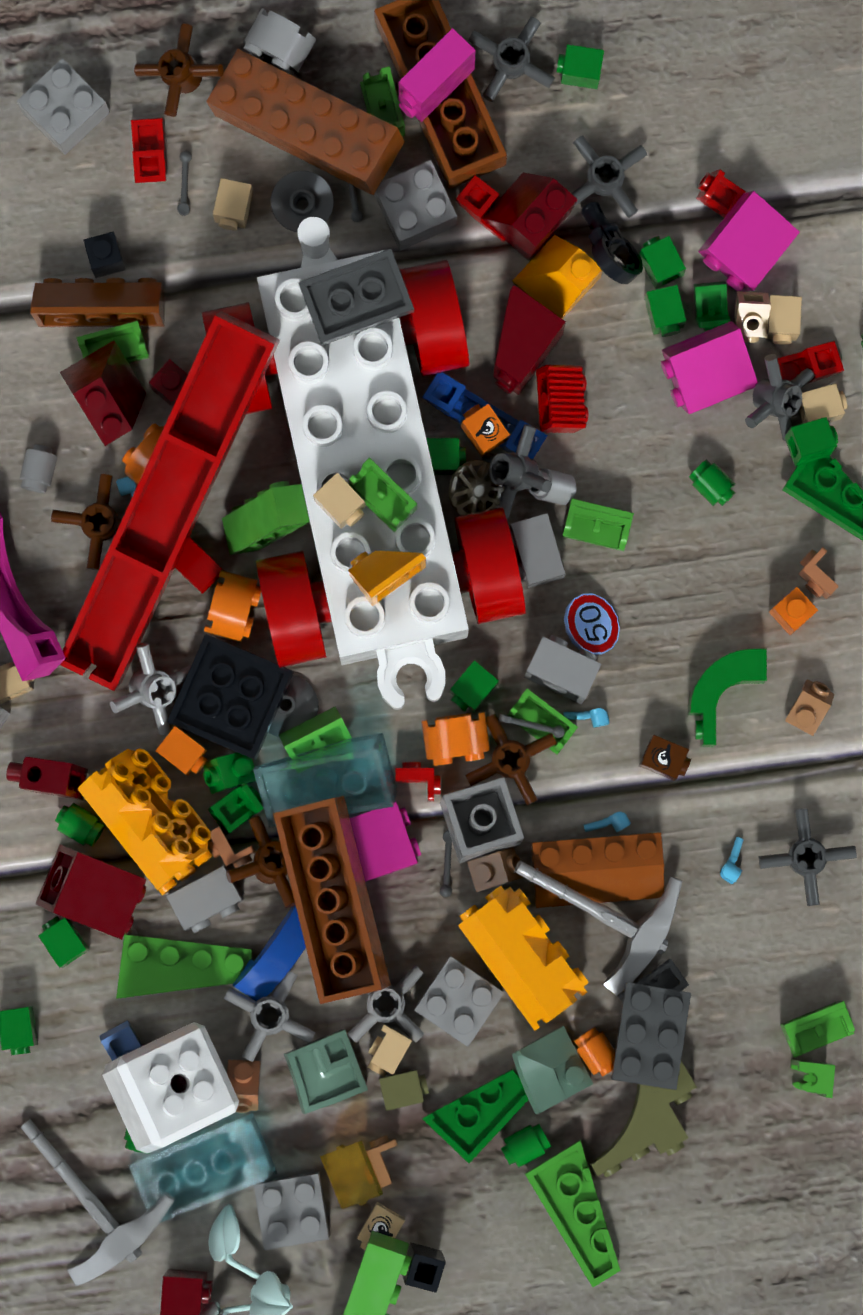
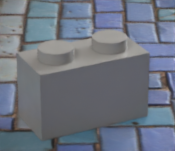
(537, 551)
(205, 899)

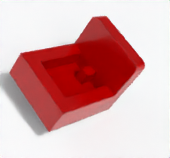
(718, 192)
(413, 773)

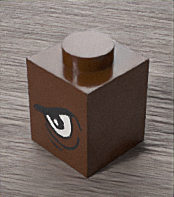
(665, 758)

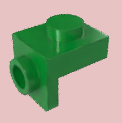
(711, 304)
(228, 772)
(236, 807)

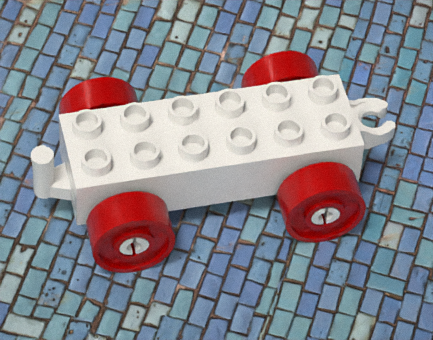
(361, 404)

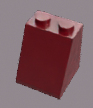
(530, 212)
(525, 340)
(106, 391)
(91, 892)

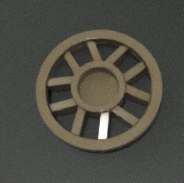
(474, 488)

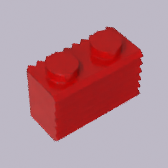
(561, 398)

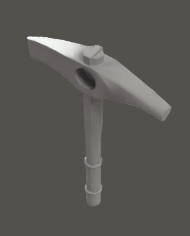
(644, 937)
(121, 1240)

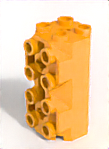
(155, 831)
(522, 955)

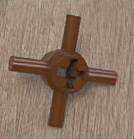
(179, 70)
(85, 520)
(505, 745)
(265, 873)

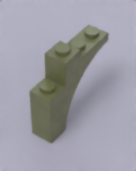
(649, 1123)

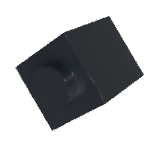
(104, 254)
(425, 1267)

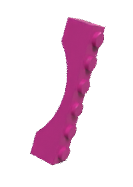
(26, 636)

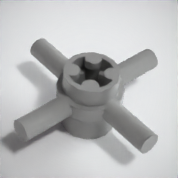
(151, 689)
(397, 1015)
(257, 1018)

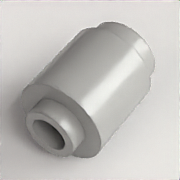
(38, 468)
(562, 488)

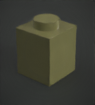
(403, 1089)

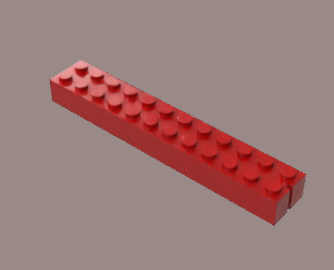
(168, 499)

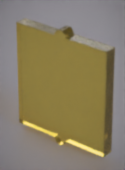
(351, 1174)

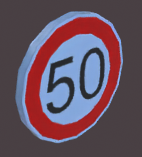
(591, 623)

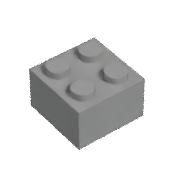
(63, 106)
(415, 205)
(563, 669)
(481, 820)
(459, 1001)
(291, 1210)

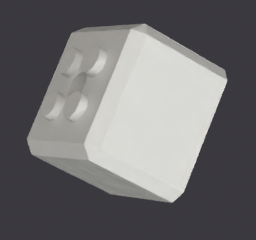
(144, 1092)

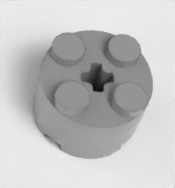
(278, 41)

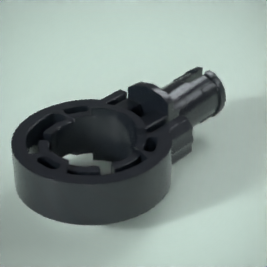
(609, 242)

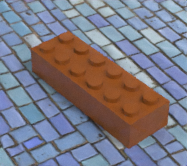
(305, 121)
(460, 126)
(332, 900)

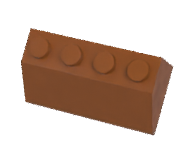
(98, 303)
(602, 868)

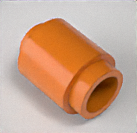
(596, 1051)

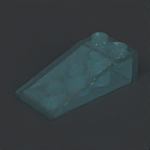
(349, 768)
(205, 1167)

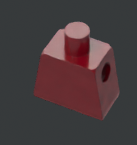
(48, 777)

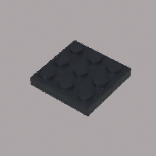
(230, 696)

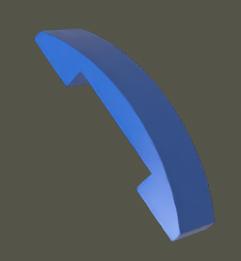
(455, 400)
(274, 960)

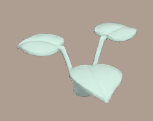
(268, 1293)

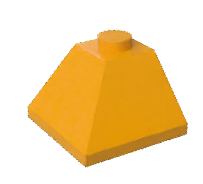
(558, 276)
(384, 572)

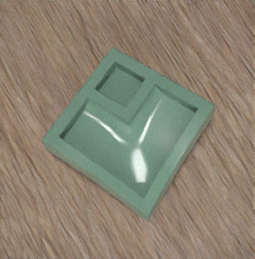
(550, 1070)
(325, 1072)

